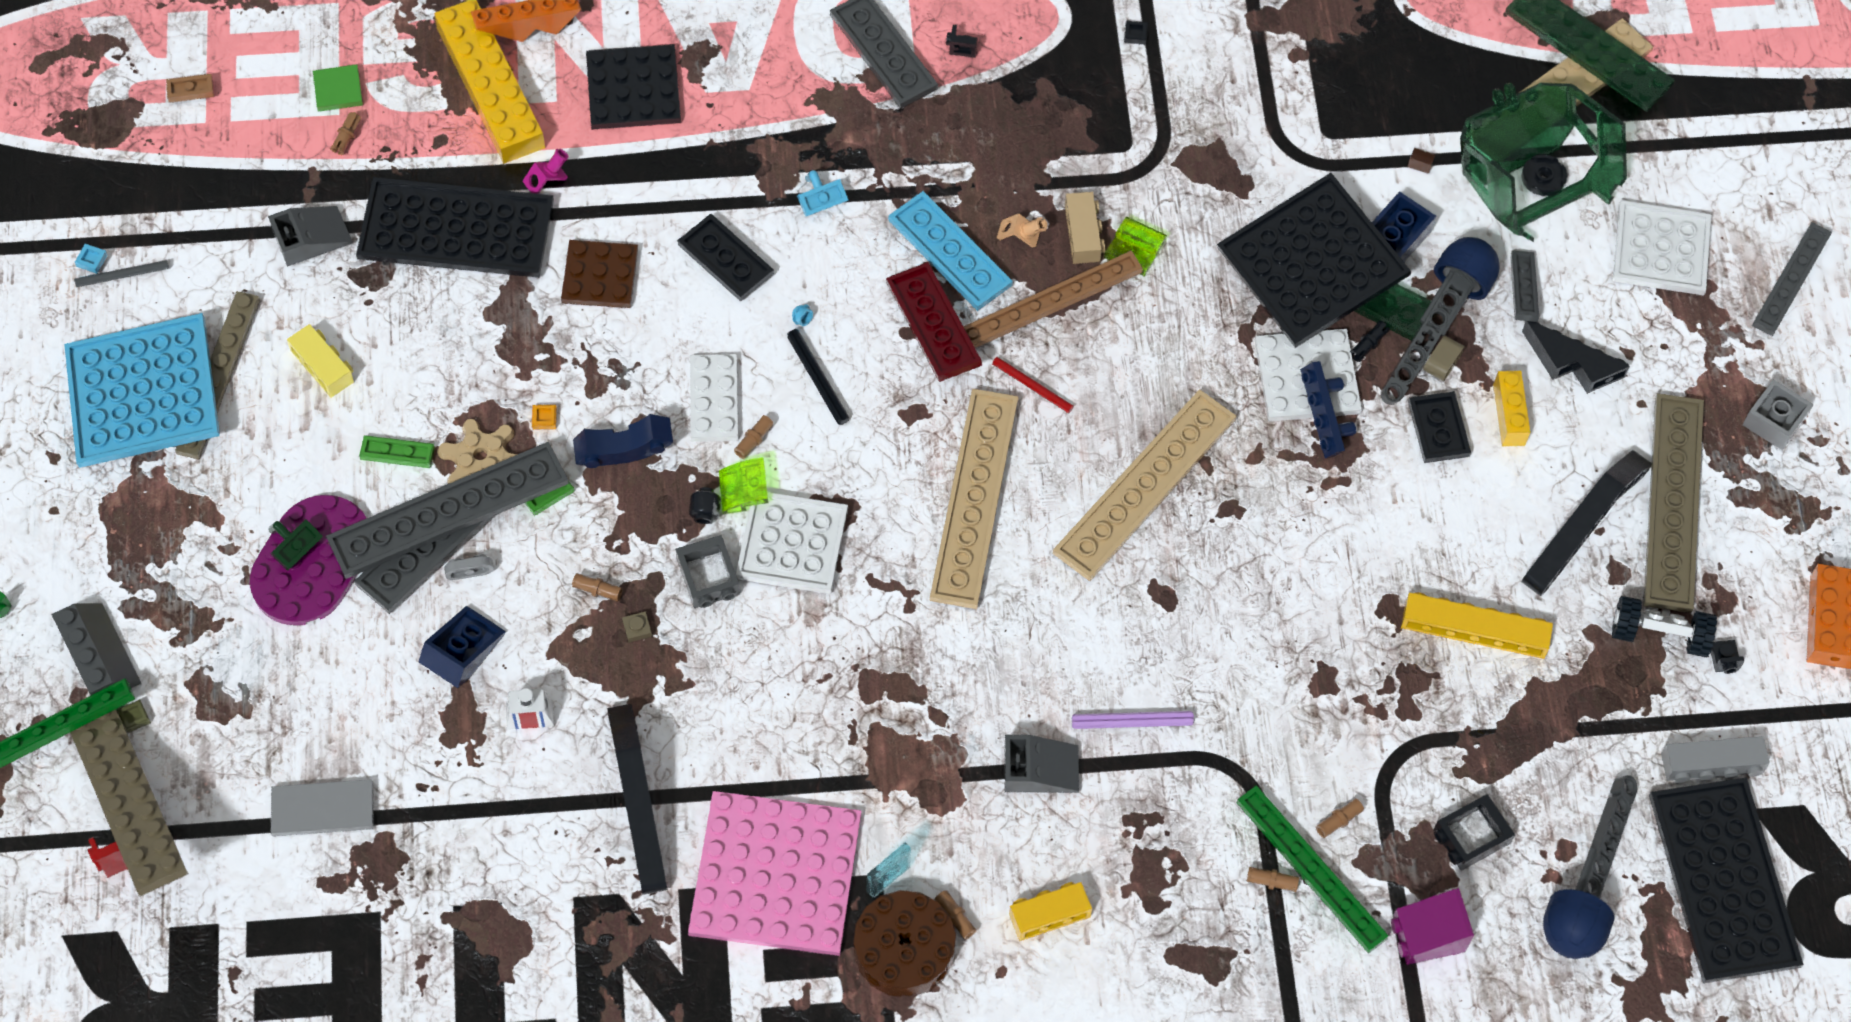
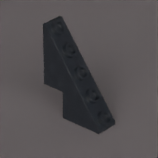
(1566, 355)

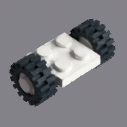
(1699, 633)

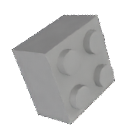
(1777, 414)

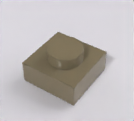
(636, 627)

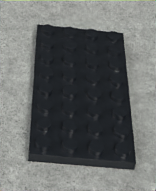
(455, 227)
(1725, 880)

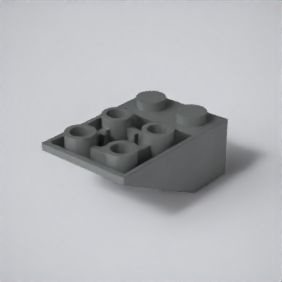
(308, 232)
(1040, 765)

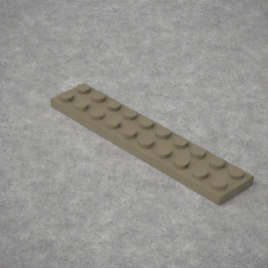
(1673, 503)
(128, 803)

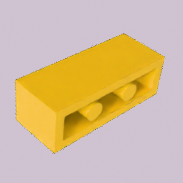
(1511, 408)
(1050, 910)

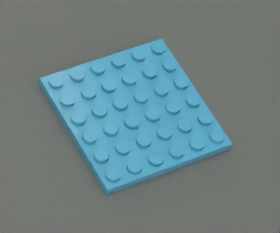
(141, 390)

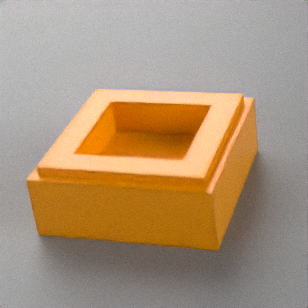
(544, 417)

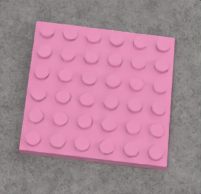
(775, 873)

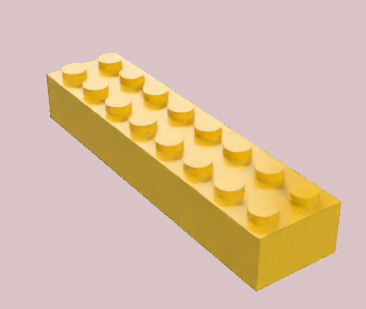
(490, 83)

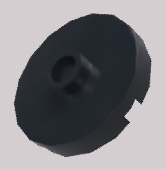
(1544, 166)

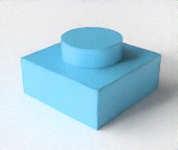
(91, 258)

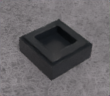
(1135, 32)

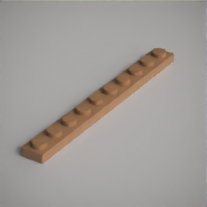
(1053, 299)

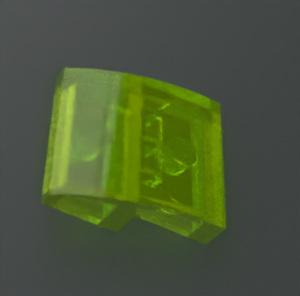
(1139, 239)
(743, 485)

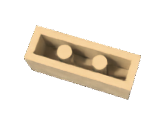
(1084, 227)

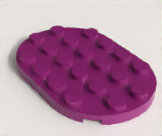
(315, 581)

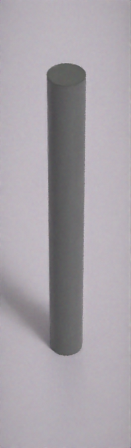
(121, 273)

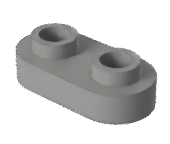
(468, 568)

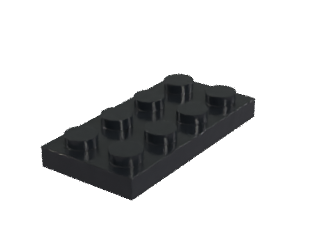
(725, 257)

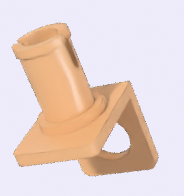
(1022, 228)

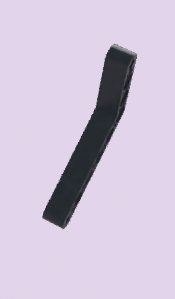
(1585, 519)
(637, 799)

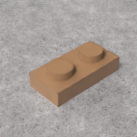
(190, 88)

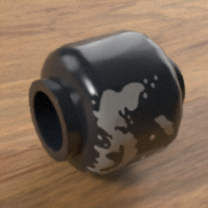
(704, 506)

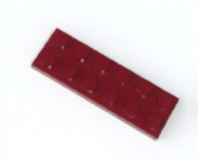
(933, 322)

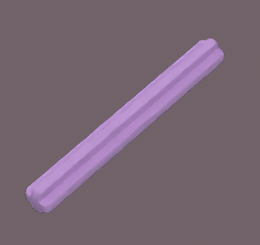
(1134, 719)

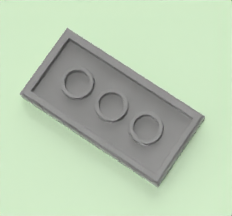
(322, 807)

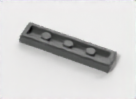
(1524, 286)

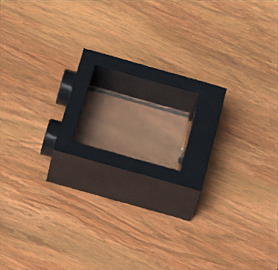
(1473, 832)

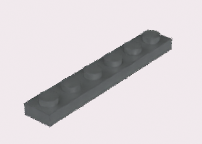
(1792, 279)

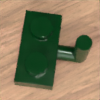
(294, 544)

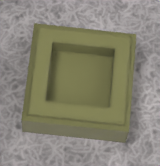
(133, 716)

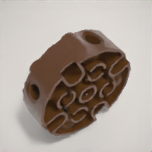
(905, 967)

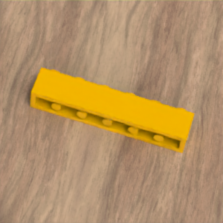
(1477, 625)

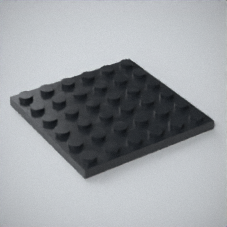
(1313, 259)

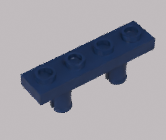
(1322, 409)

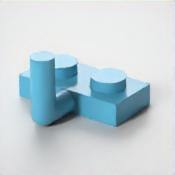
(821, 196)

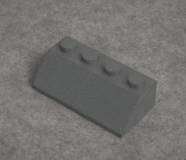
(95, 646)

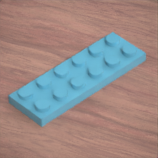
(950, 250)

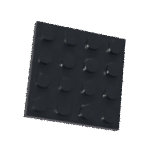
(633, 86)

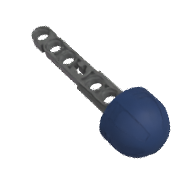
(1466, 271)
(1578, 920)

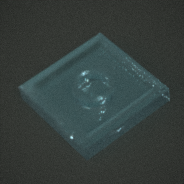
(889, 870)

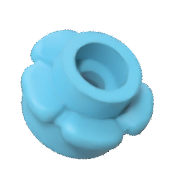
(802, 315)

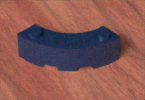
(609, 447)

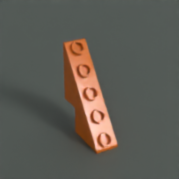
(521, 18)

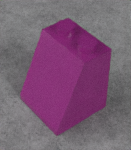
(1433, 927)

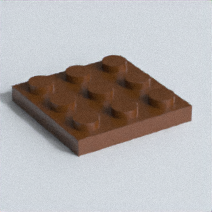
(599, 274)

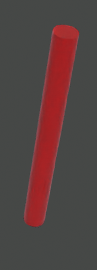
(1032, 384)

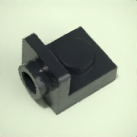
(961, 45)
(1726, 657)

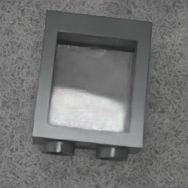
(708, 572)

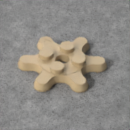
(474, 442)

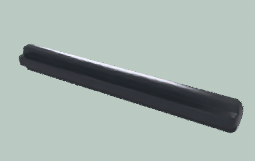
(818, 377)

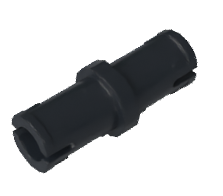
(1369, 341)

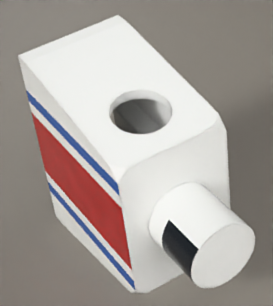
(529, 709)

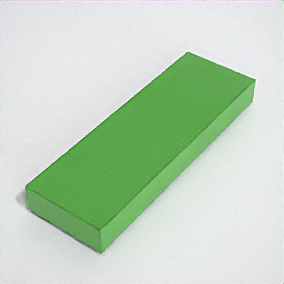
(397, 451)

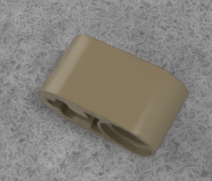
(1444, 358)

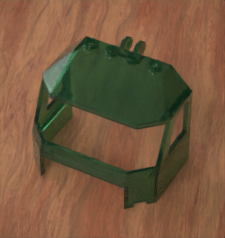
(1532, 125)

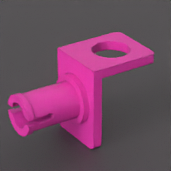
(547, 171)

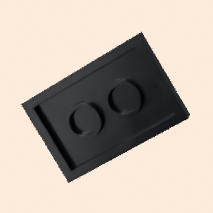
(1439, 427)

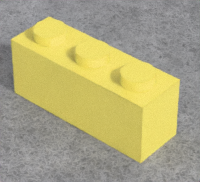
(321, 360)

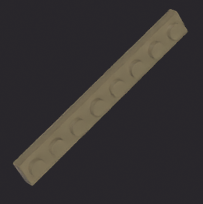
(226, 356)

